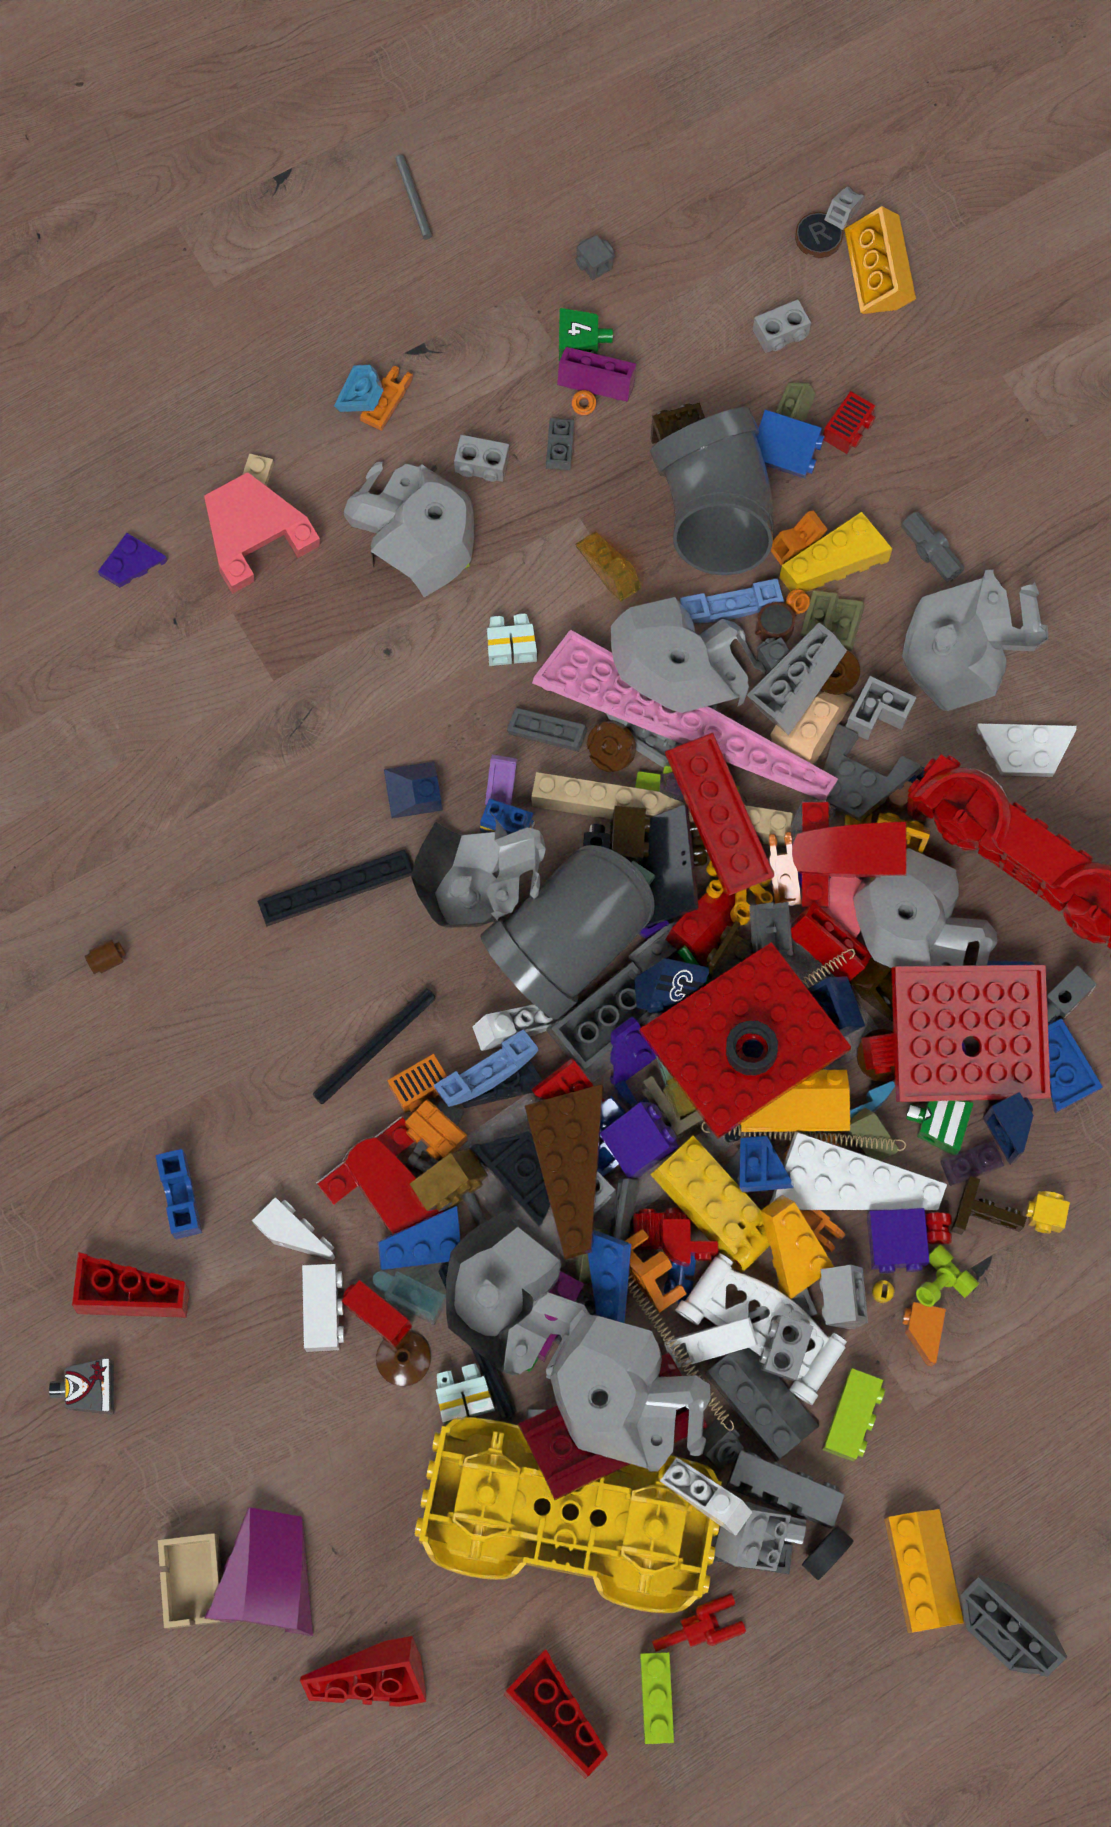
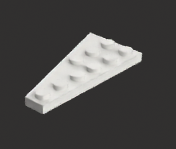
(846, 1180)

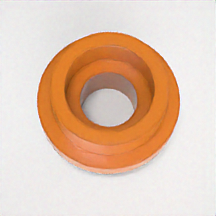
(580, 396)
(798, 601)

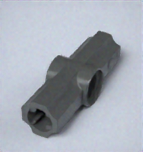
(932, 547)

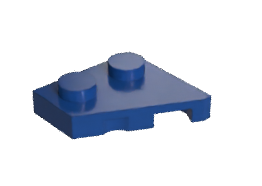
(761, 1166)

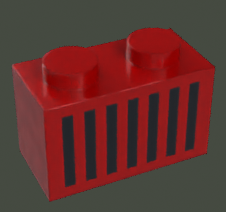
(849, 422)

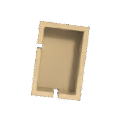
(192, 1579)

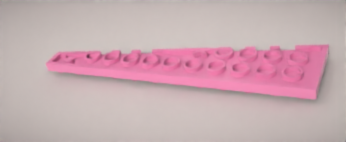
(590, 677)

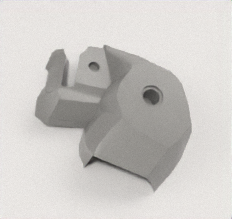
(419, 524)
(960, 640)
(673, 664)
(911, 919)
(617, 1401)

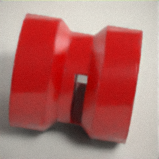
(938, 1228)

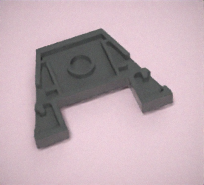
(859, 788)

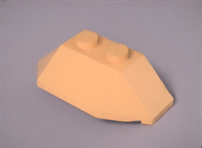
(814, 727)

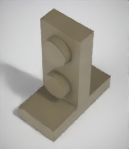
(656, 1096)

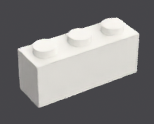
(322, 1307)

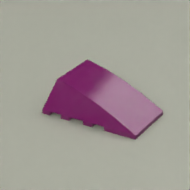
(266, 1575)

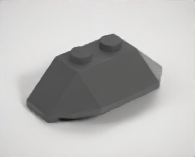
(1011, 1628)

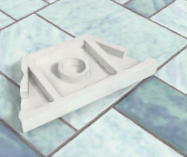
(1026, 748)

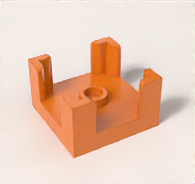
(649, 1271)

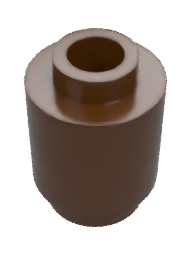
(105, 956)

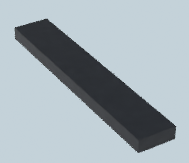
(335, 887)

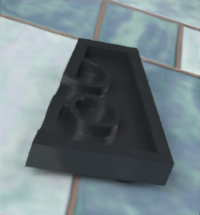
(516, 1085)

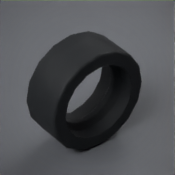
(760, 1029)
(827, 1553)

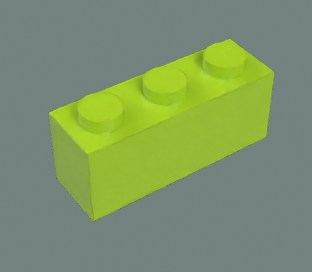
(854, 1415)
(656, 1698)

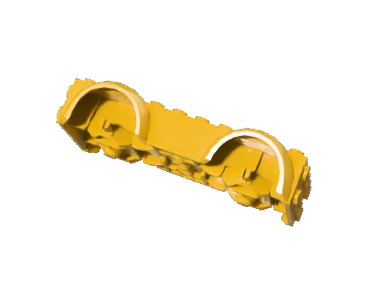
(486, 1526)

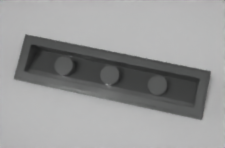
(624, 1208)

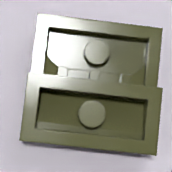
(835, 614)

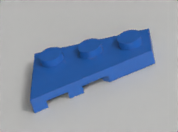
(1069, 1070)
(423, 1243)
(609, 1275)

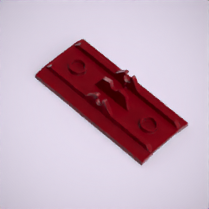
(571, 1468)

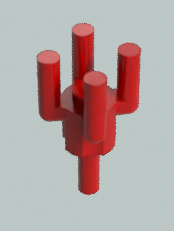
(703, 1626)

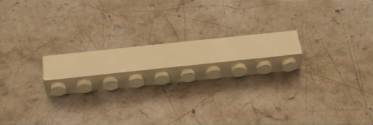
(599, 800)

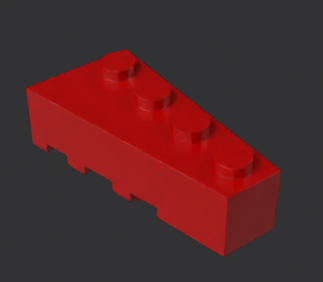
(125, 1291)
(555, 1713)

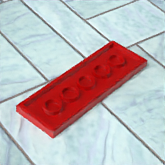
(719, 814)

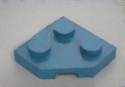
(360, 390)

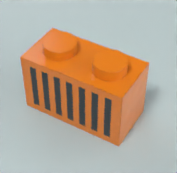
(417, 1083)

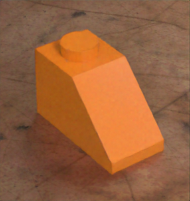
(924, 1330)

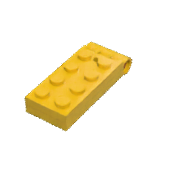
(714, 1203)

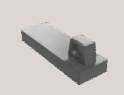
(547, 729)

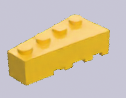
(842, 552)

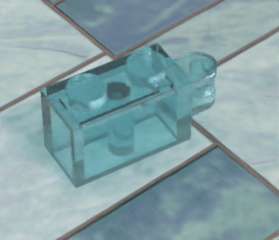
(411, 1295)

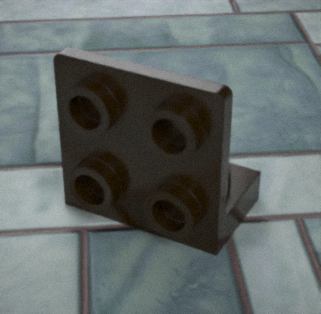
(668, 422)
(731, 952)

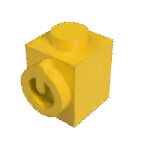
(1047, 1212)

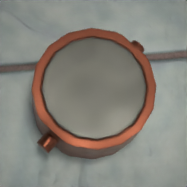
(775, 621)

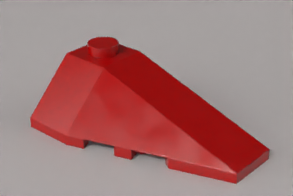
(703, 927)
(378, 1673)

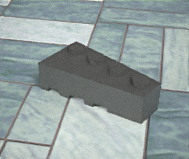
(785, 1489)

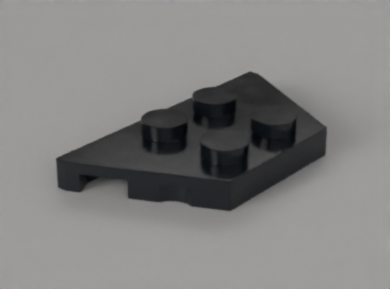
(519, 1171)

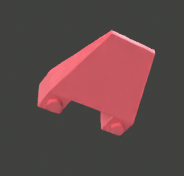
(247, 517)

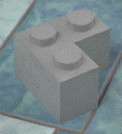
(879, 702)

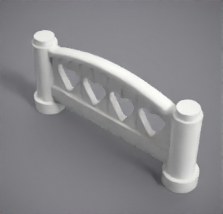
(709, 1300)

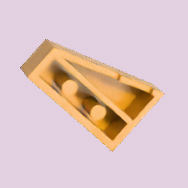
(793, 1246)

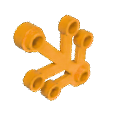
(740, 911)

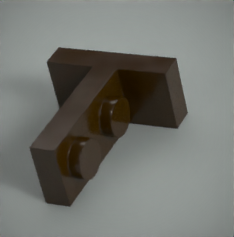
(984, 1210)

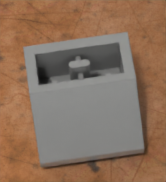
(844, 1296)
(757, 1542)

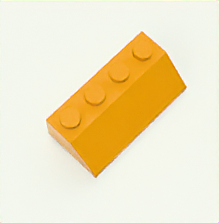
(880, 262)
(813, 1105)
(923, 1570)

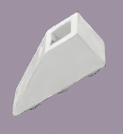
(499, 1026)
(284, 1229)
(713, 1342)
(707, 1496)

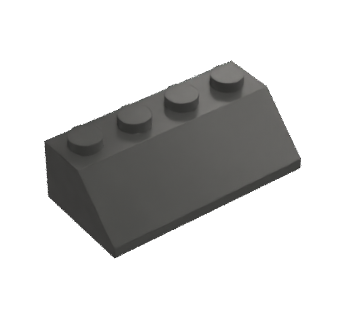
(587, 1027)
(762, 1402)

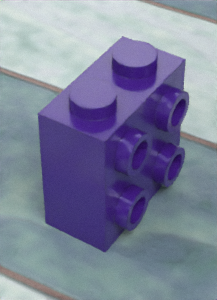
(640, 1139)
(898, 1240)

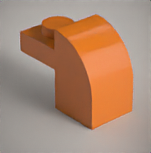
(797, 539)

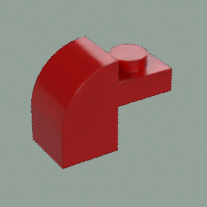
(677, 1243)

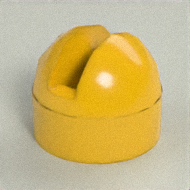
(877, 1291)

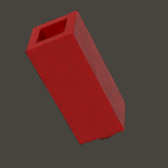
(376, 1313)

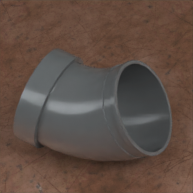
(718, 492)
(571, 928)

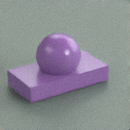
(501, 779)

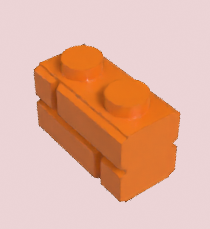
(435, 1131)

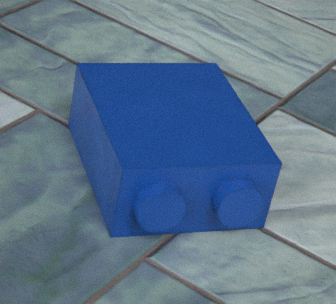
(789, 444)

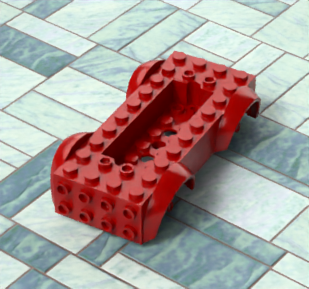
(976, 814)

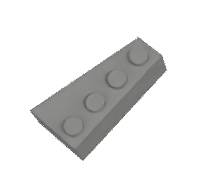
(798, 678)

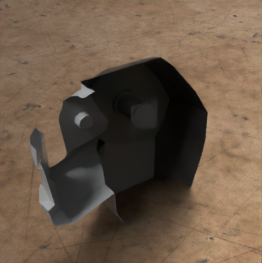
(475, 875)
(500, 1296)

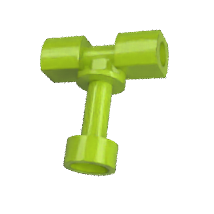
(947, 1276)

